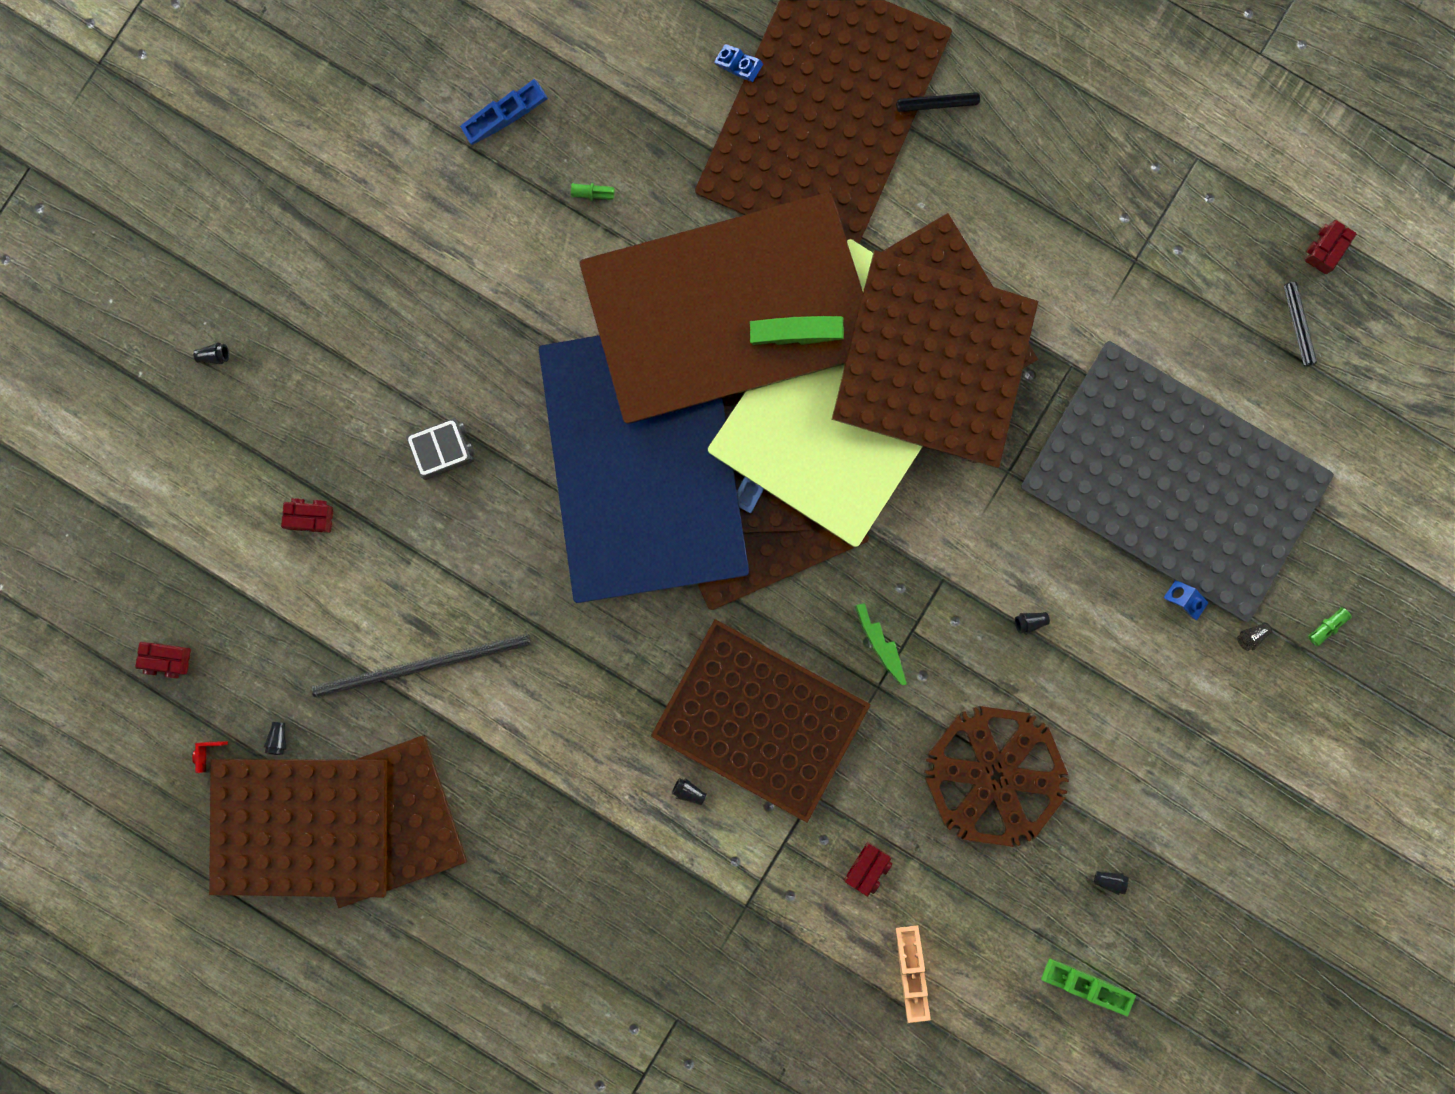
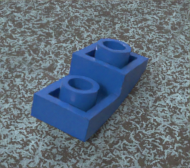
(738, 63)

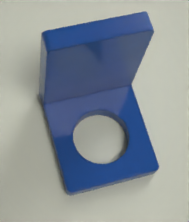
(1190, 601)

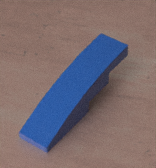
(504, 112)

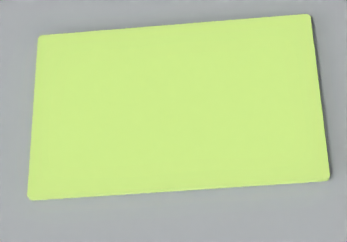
(816, 465)

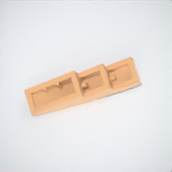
(912, 974)

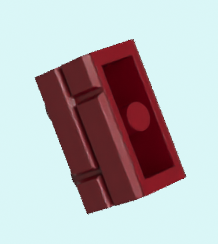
(1330, 246)
(307, 517)
(162, 658)
(868, 869)

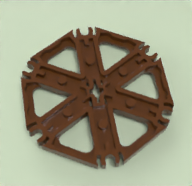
(983, 792)

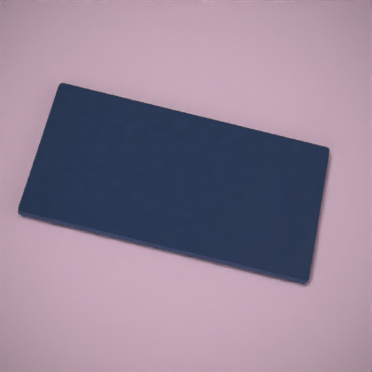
(639, 497)

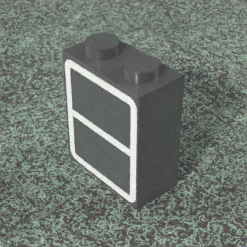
(440, 448)

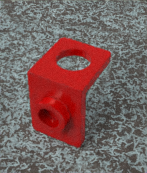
(199, 754)

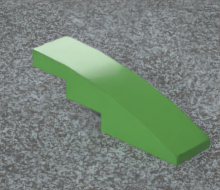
(797, 329)
(885, 651)
(1088, 987)

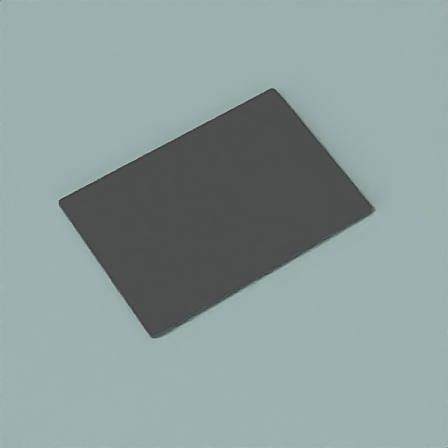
(1177, 481)

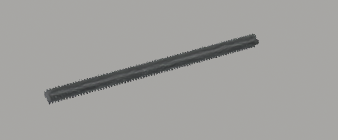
(420, 666)

